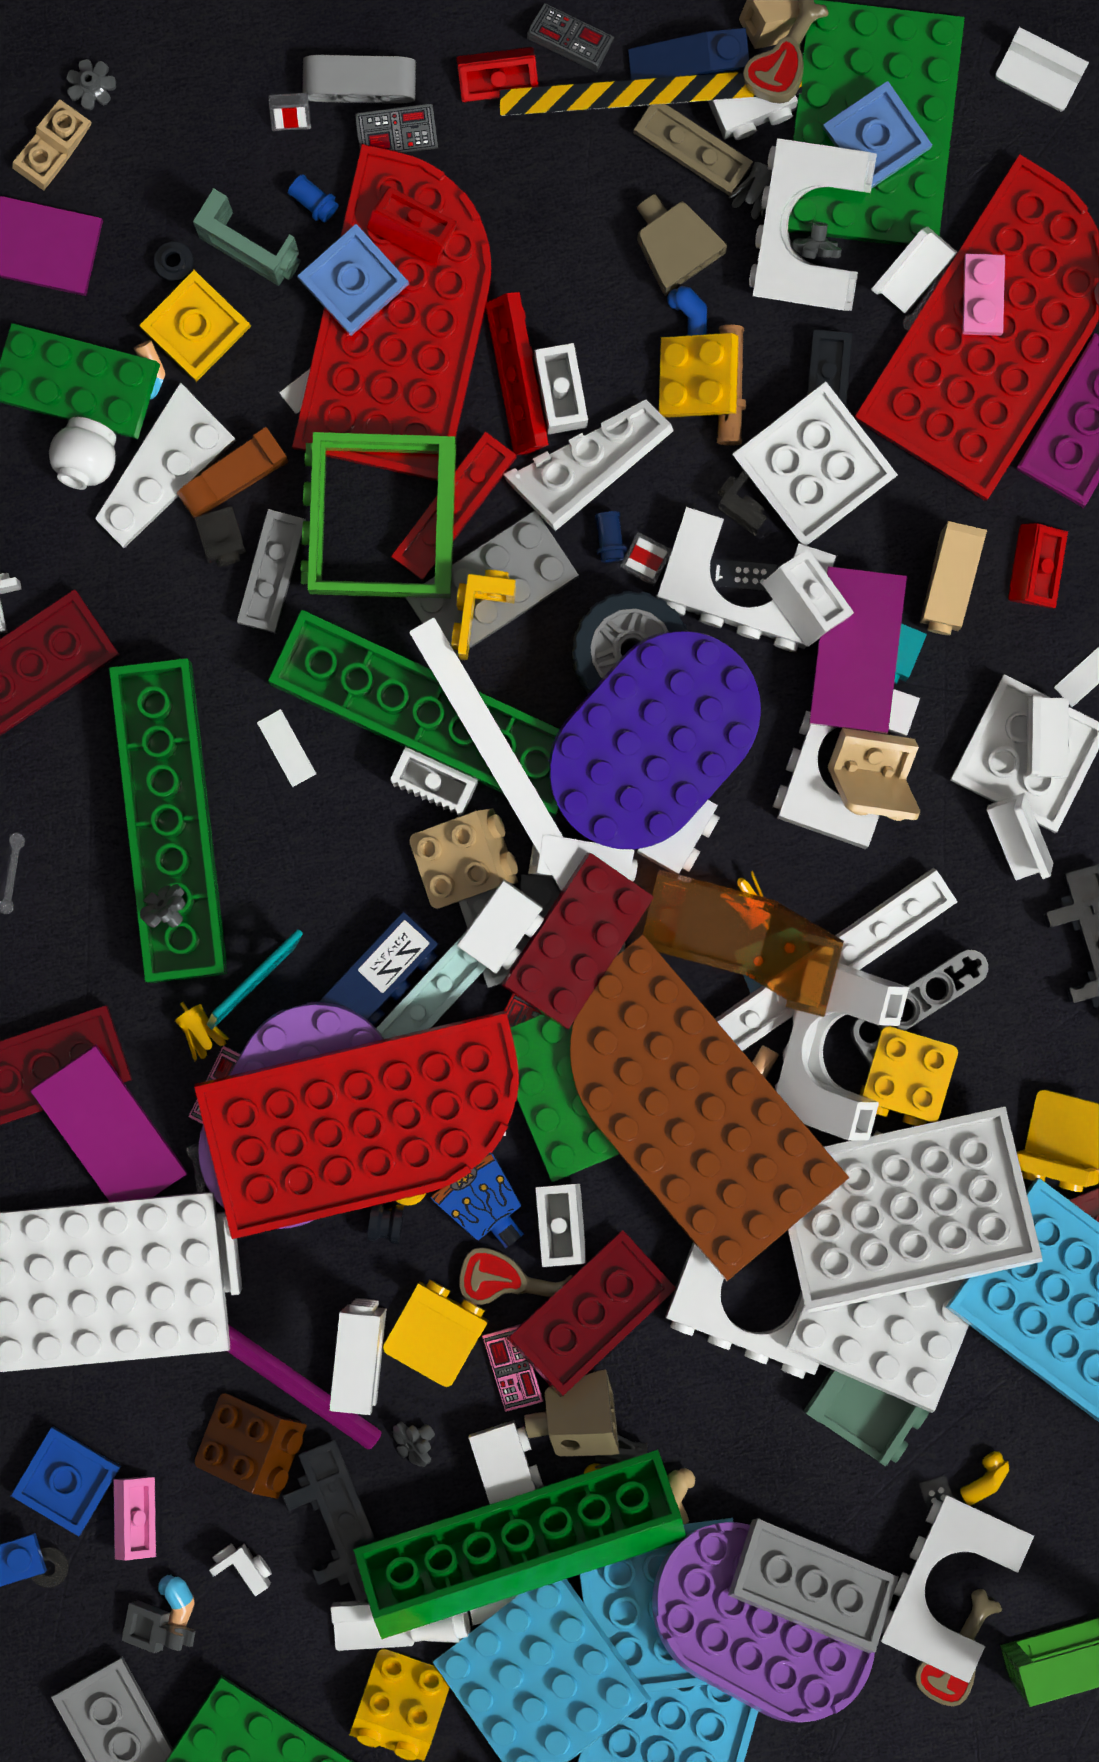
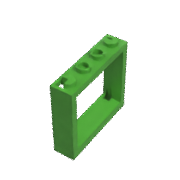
(315, 498)
(1054, 1662)

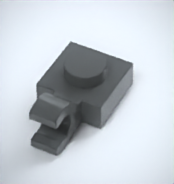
(149, 1629)

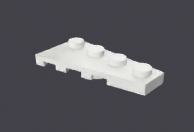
(174, 452)
(577, 473)

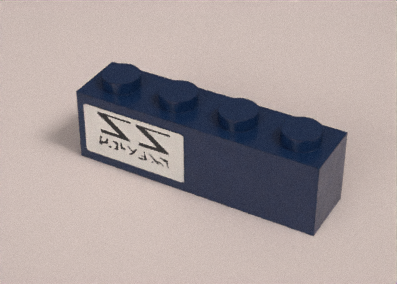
(384, 969)

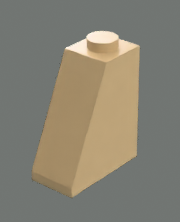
(952, 577)

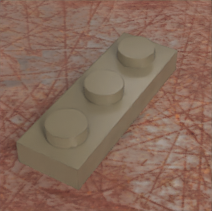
(693, 147)

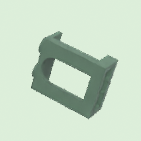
(212, 228)

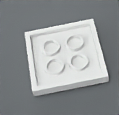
(815, 464)
(997, 756)

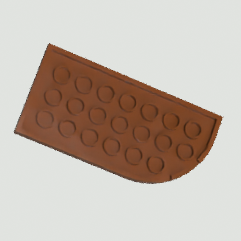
(694, 1112)

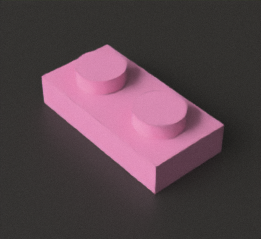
(983, 294)
(134, 1518)

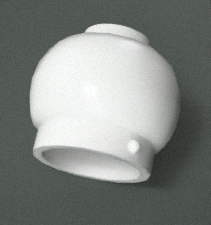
(83, 453)

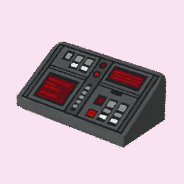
(570, 37)
(398, 128)

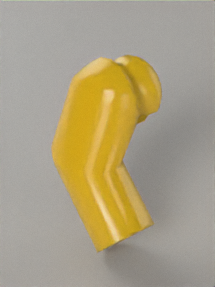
(990, 1482)

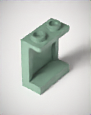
(865, 1416)

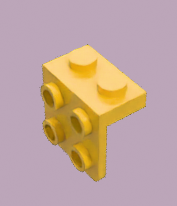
(493, 587)
(910, 1075)
(1062, 1141)
(435, 1333)
(400, 1705)

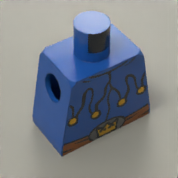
(482, 1202)

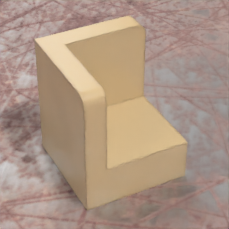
(768, 20)

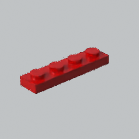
(517, 373)
(473, 484)

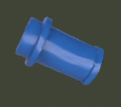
(313, 198)

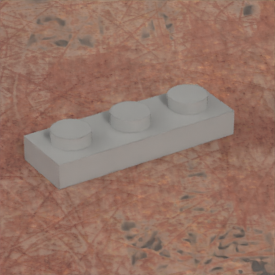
(271, 571)

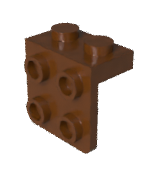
(249, 1446)

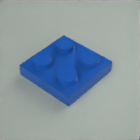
(65, 1481)

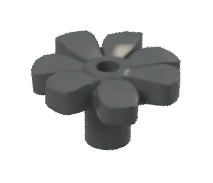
(90, 84)
(817, 243)
(163, 907)
(413, 1442)

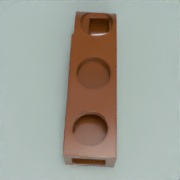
(233, 473)

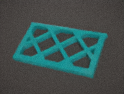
(254, 979)

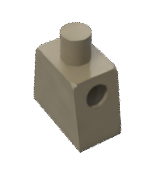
(676, 242)
(580, 1420)

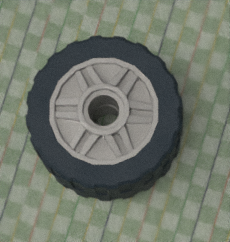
(614, 624)

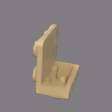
(873, 773)
(463, 857)

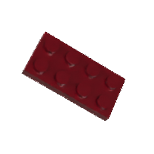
(49, 657)
(577, 940)
(41, 1052)
(591, 1313)

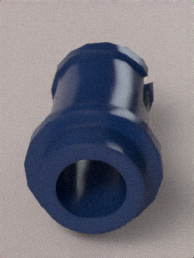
(609, 536)

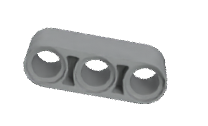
(359, 79)

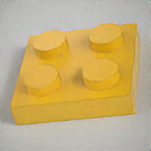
(195, 325)
(698, 375)

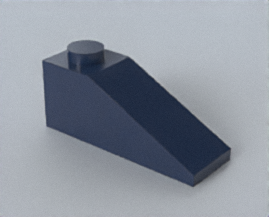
(691, 55)

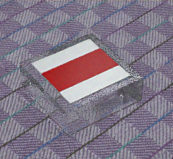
(290, 111)
(646, 559)

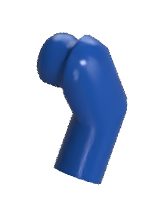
(692, 306)

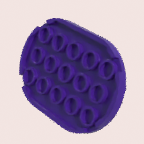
(654, 739)

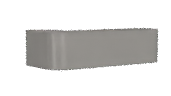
(921, 1002)

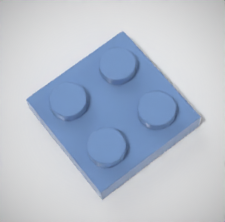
(879, 126)
(353, 280)

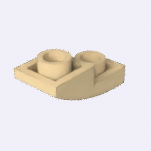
(52, 145)

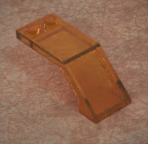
(744, 937)

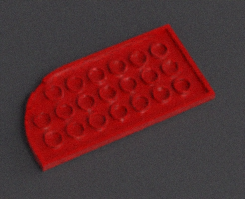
(417, 353)
(975, 397)
(359, 1123)

